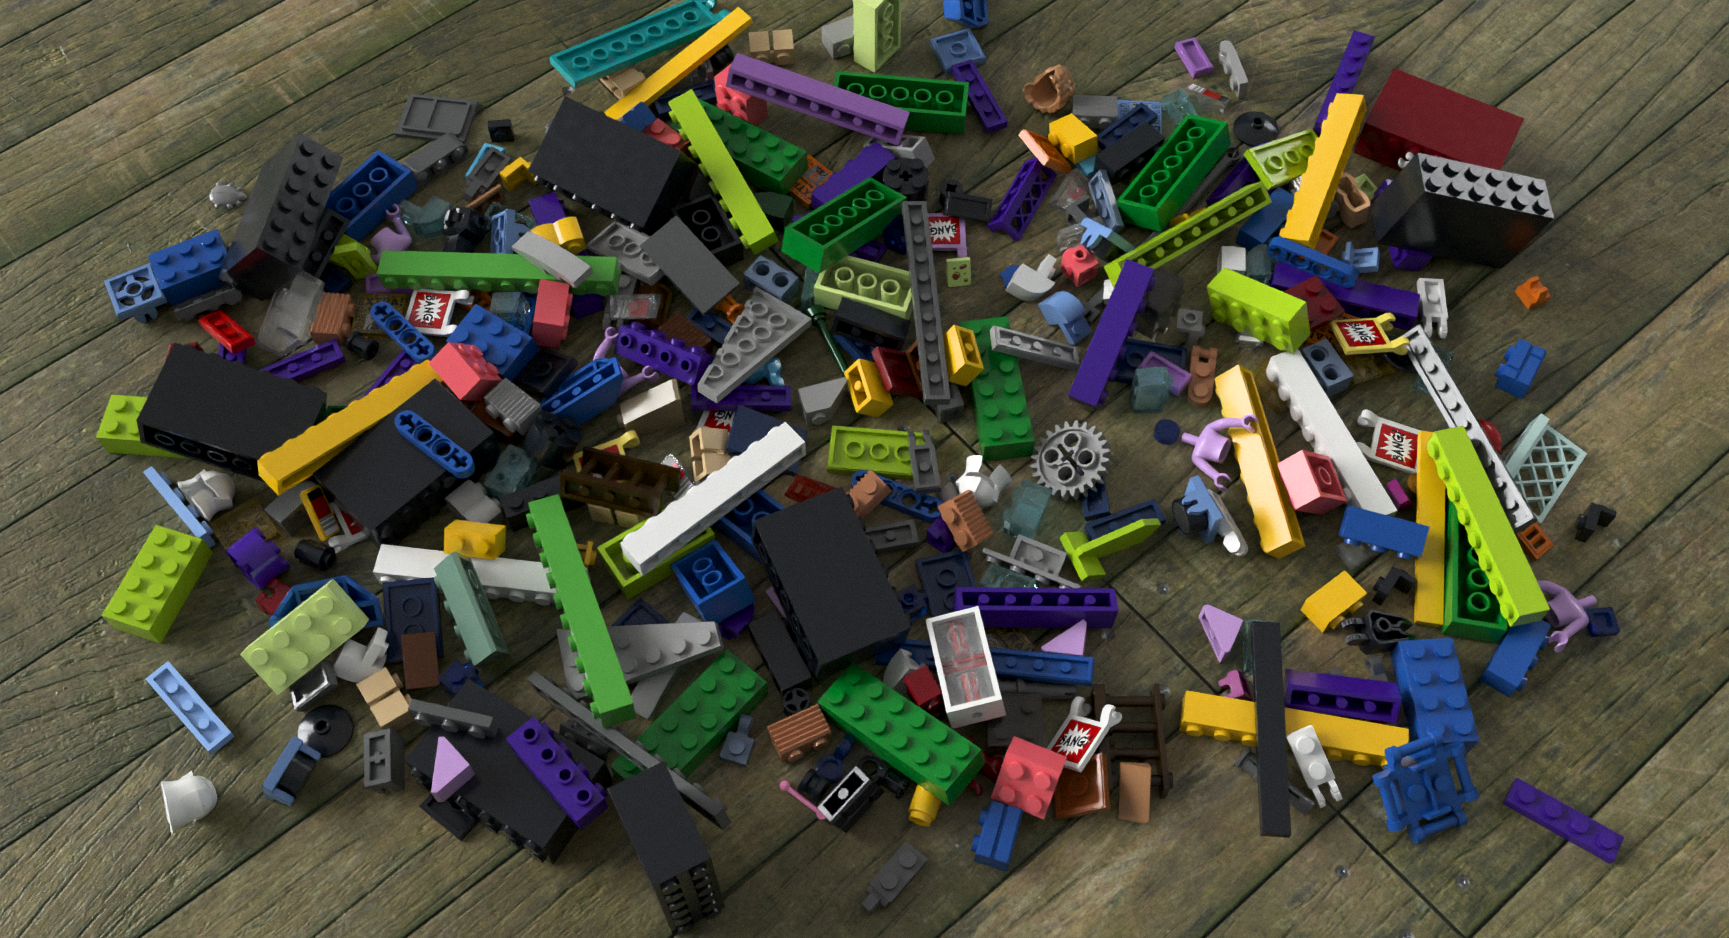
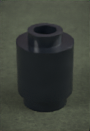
(315, 554)

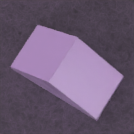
(1220, 629)
(1069, 642)
(450, 771)

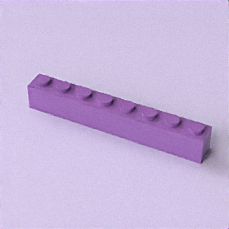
(817, 99)

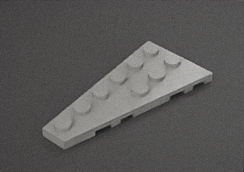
(753, 340)
(646, 650)

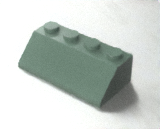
(470, 610)

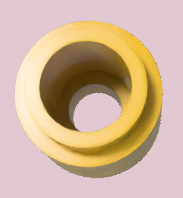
(923, 807)

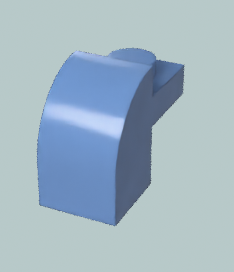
(1066, 311)

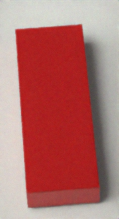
(227, 331)

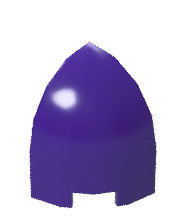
(940, 536)
(737, 623)

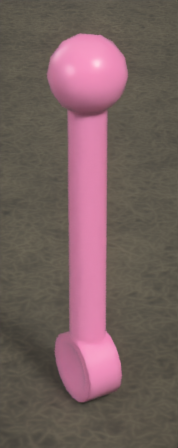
(785, 786)

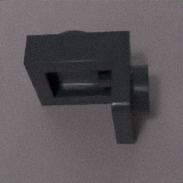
(1591, 517)
(1395, 578)

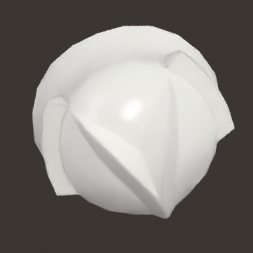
(984, 488)
(209, 492)
(187, 799)

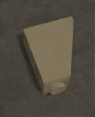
(653, 410)

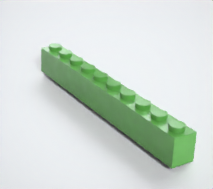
(486, 272)
(581, 612)

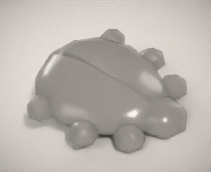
(226, 195)

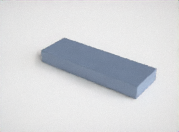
(1105, 201)

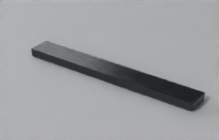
(1270, 730)

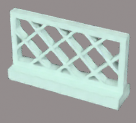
(1522, 452)

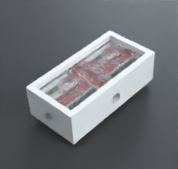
(965, 667)

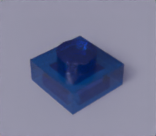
(1602, 622)

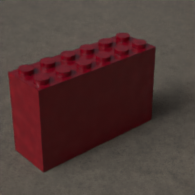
(1436, 122)

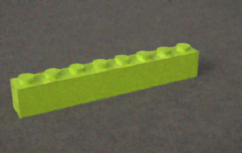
(723, 172)
(1194, 230)
(1487, 527)

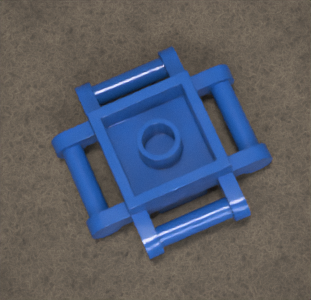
(1424, 786)

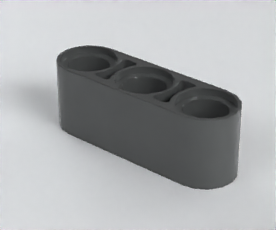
(436, 158)

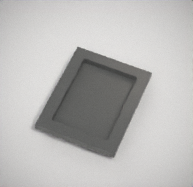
(433, 116)

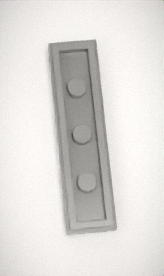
(1034, 348)

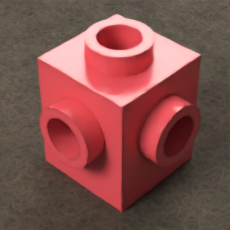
(1079, 265)

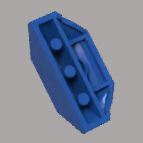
(967, 12)
(586, 391)
(360, 595)

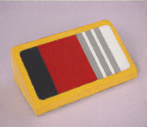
(319, 512)

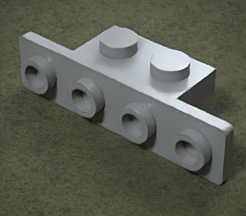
(1034, 558)

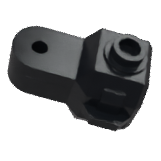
(463, 229)

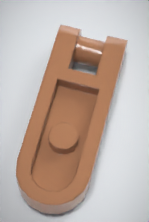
(1201, 386)

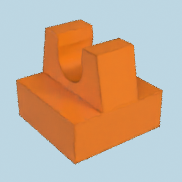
(1532, 293)

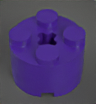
(257, 558)

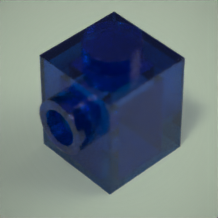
(457, 675)

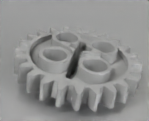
(1090, 445)

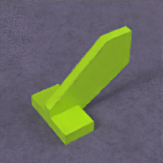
(354, 257)
(1085, 554)

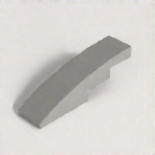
(552, 259)
(651, 690)

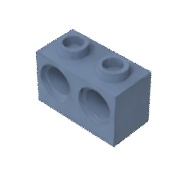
(774, 279)
(1327, 367)

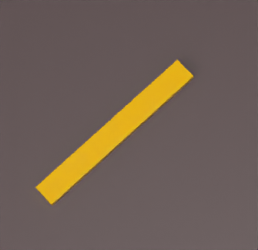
(683, 63)
(1429, 512)

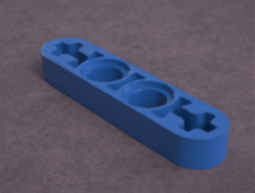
(1345, 274)
(400, 336)
(434, 444)
(899, 493)

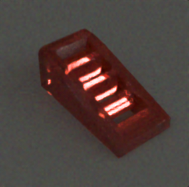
(816, 486)

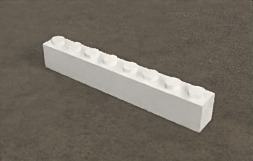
(1327, 432)
(713, 498)
(499, 577)

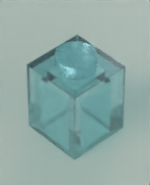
(510, 307)

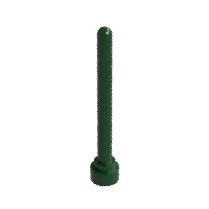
(818, 317)

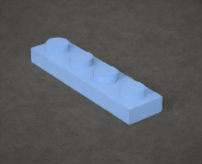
(175, 499)
(190, 708)

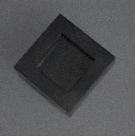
(501, 130)

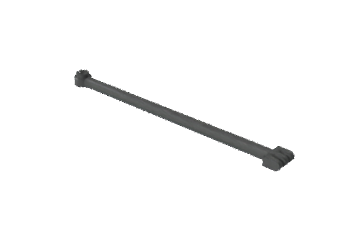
(1212, 176)

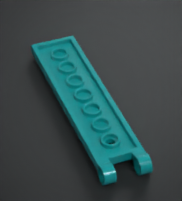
(636, 41)

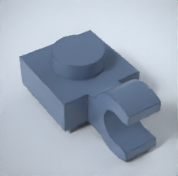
(739, 745)

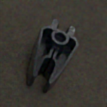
(1377, 631)

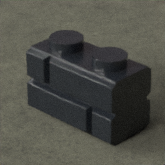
(850, 799)

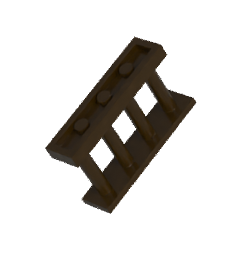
(617, 495)
(1157, 703)

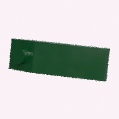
(776, 207)

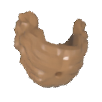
(1050, 89)

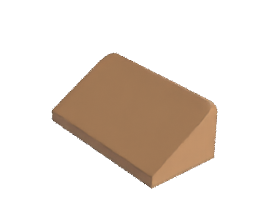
(483, 202)
(1134, 792)

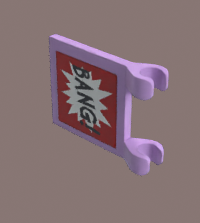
(947, 233)

